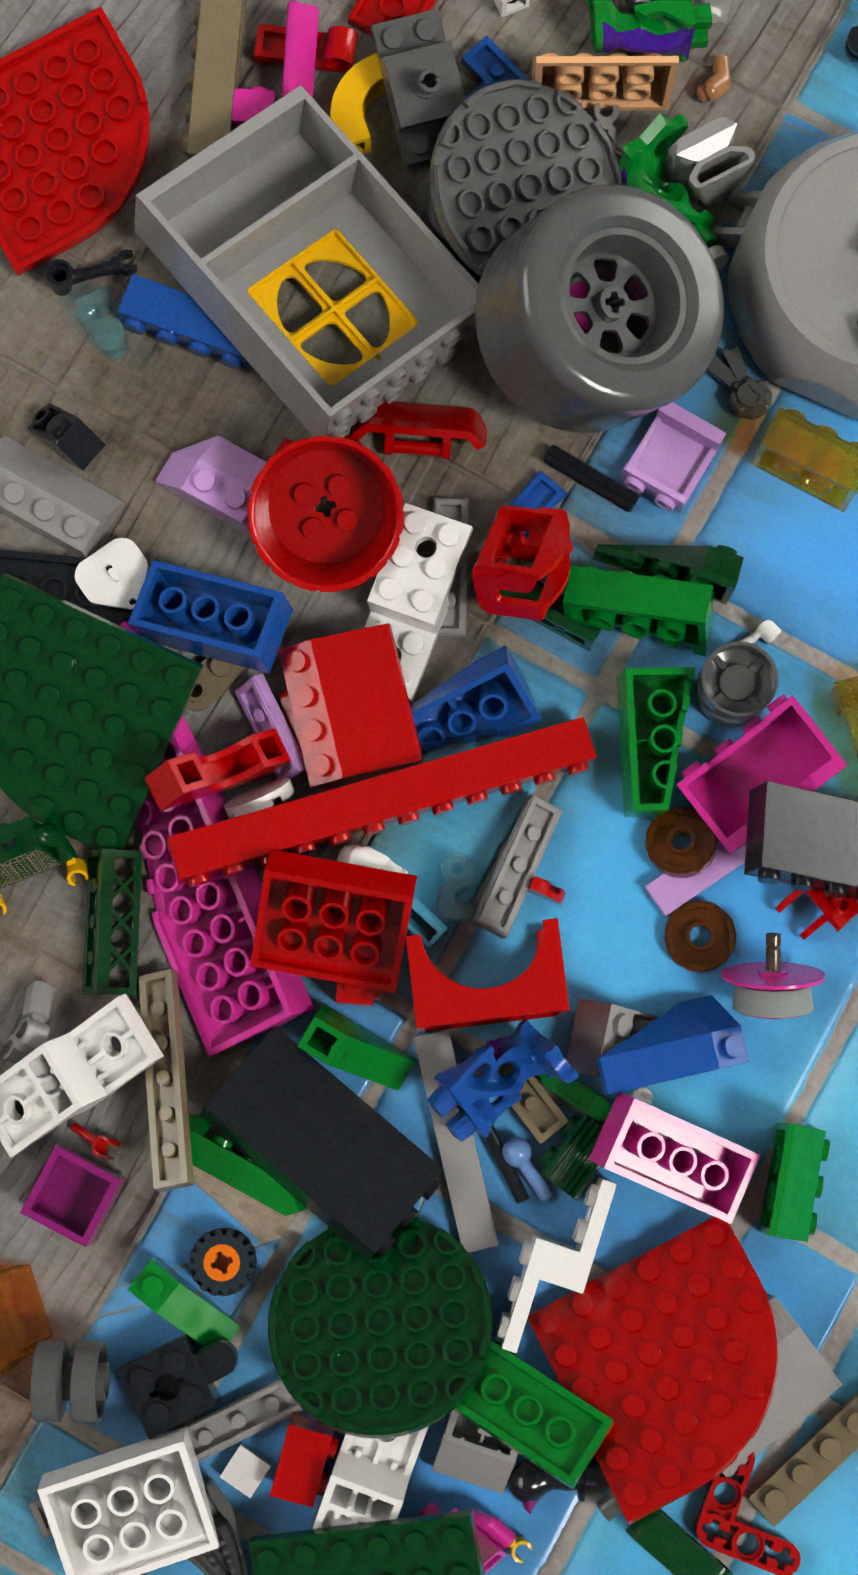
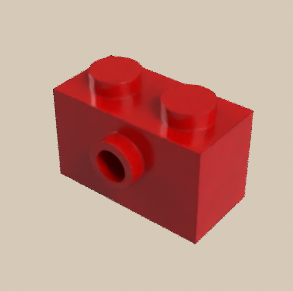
(303, 1459)

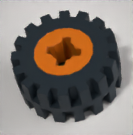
(235, 1256)

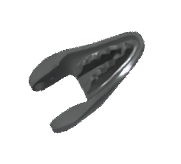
(230, 1556)

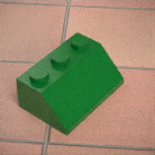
(793, 1182)

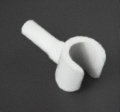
(766, 630)

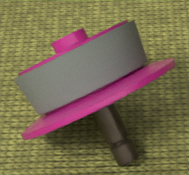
(773, 987)

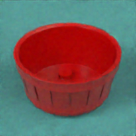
(319, 549)

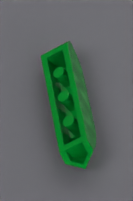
(238, 1171)

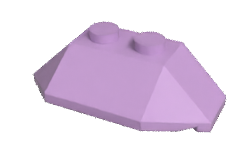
(213, 478)

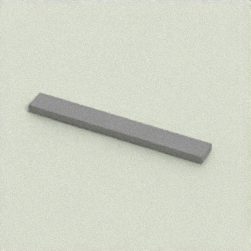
(222, 1428)

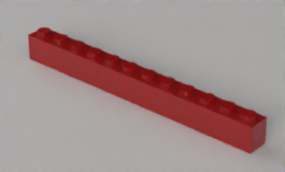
(380, 801)

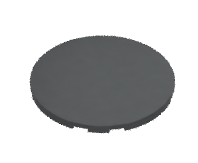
(511, 158)

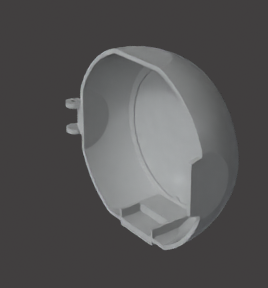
(799, 273)

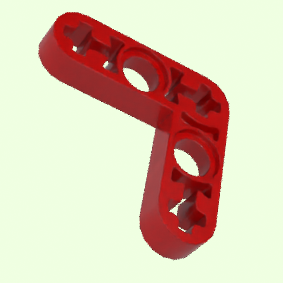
(725, 1516)

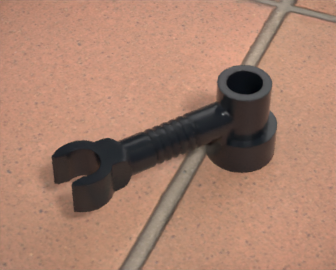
(62, 270)

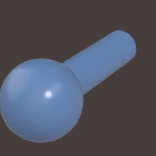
(517, 1154)

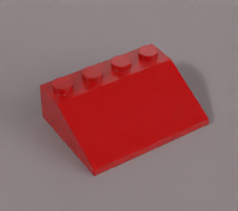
(350, 706)
(332, 920)

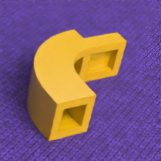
(353, 97)

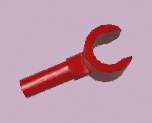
(98, 1143)

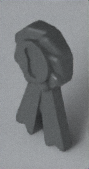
(748, 396)

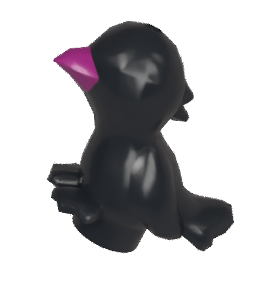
(531, 1483)

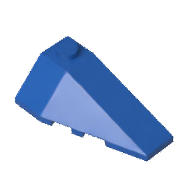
(476, 703)
(681, 1043)

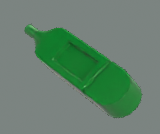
(579, 1097)

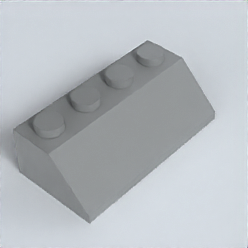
(54, 500)

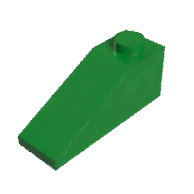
(182, 1304)

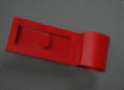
(333, 52)

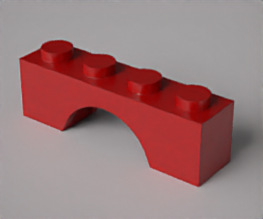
(196, 777)

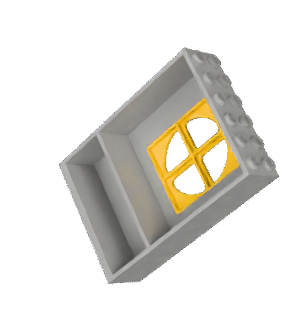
(294, 195)

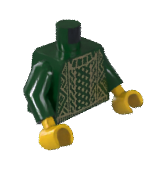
(32, 849)

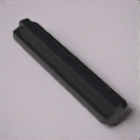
(591, 478)

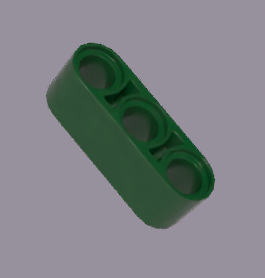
(674, 1546)

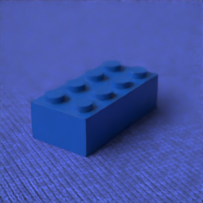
(211, 616)

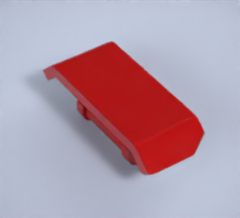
(423, 421)

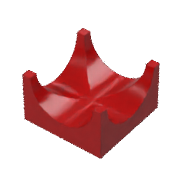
(532, 995)

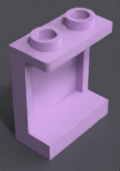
(672, 457)

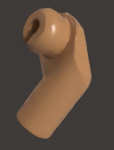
(717, 84)

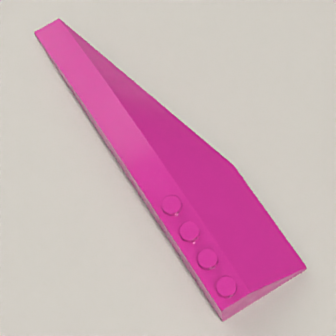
(213, 927)

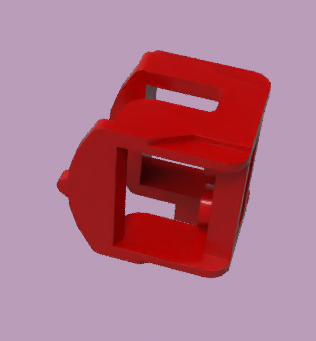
(547, 548)

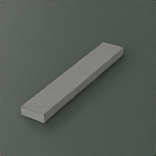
(458, 1158)

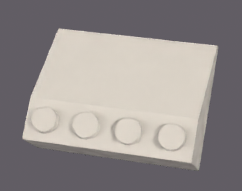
(130, 1508)

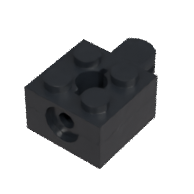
(176, 1381)

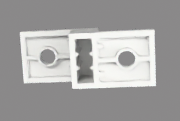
(415, 589)
(73, 1073)
(555, 1263)
(369, 1479)

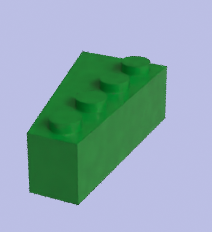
(641, 605)
(650, 731)

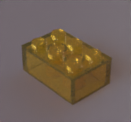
(810, 458)

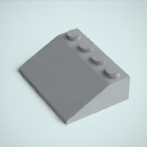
(800, 1385)

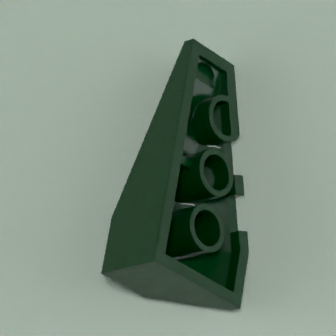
(684, 563)

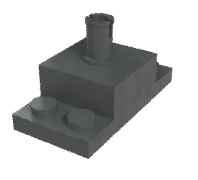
(418, 80)

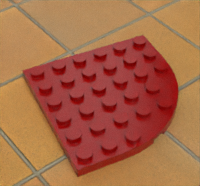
(68, 139)
(675, 1356)

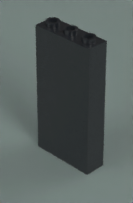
(323, 1144)

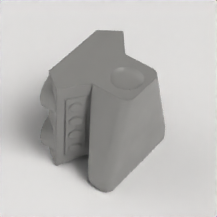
(709, 161)

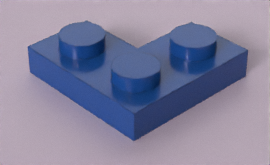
(490, 65)

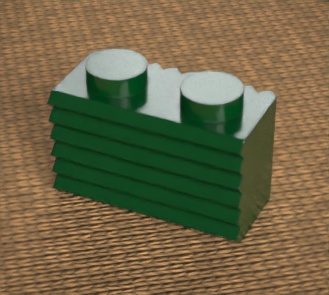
(570, 1163)

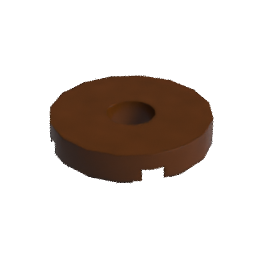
(682, 862)
(678, 939)

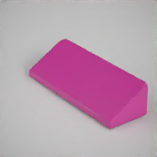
(300, 47)

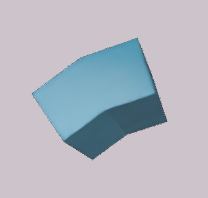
(431, 919)

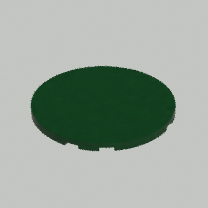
(381, 1338)

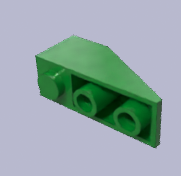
(354, 1049)

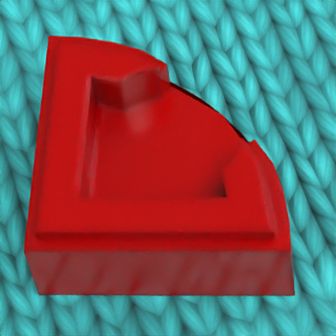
(543, 889)

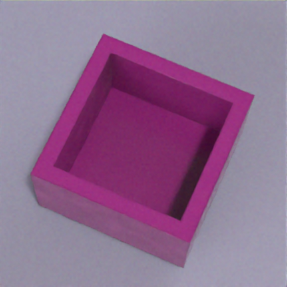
(73, 1195)

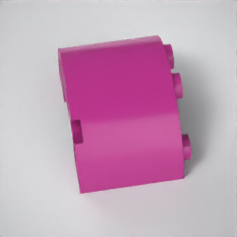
(779, 750)

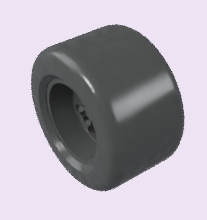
(654, 295)

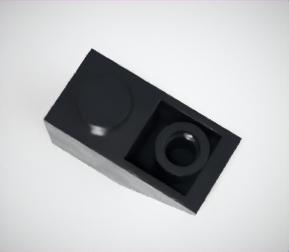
(66, 435)

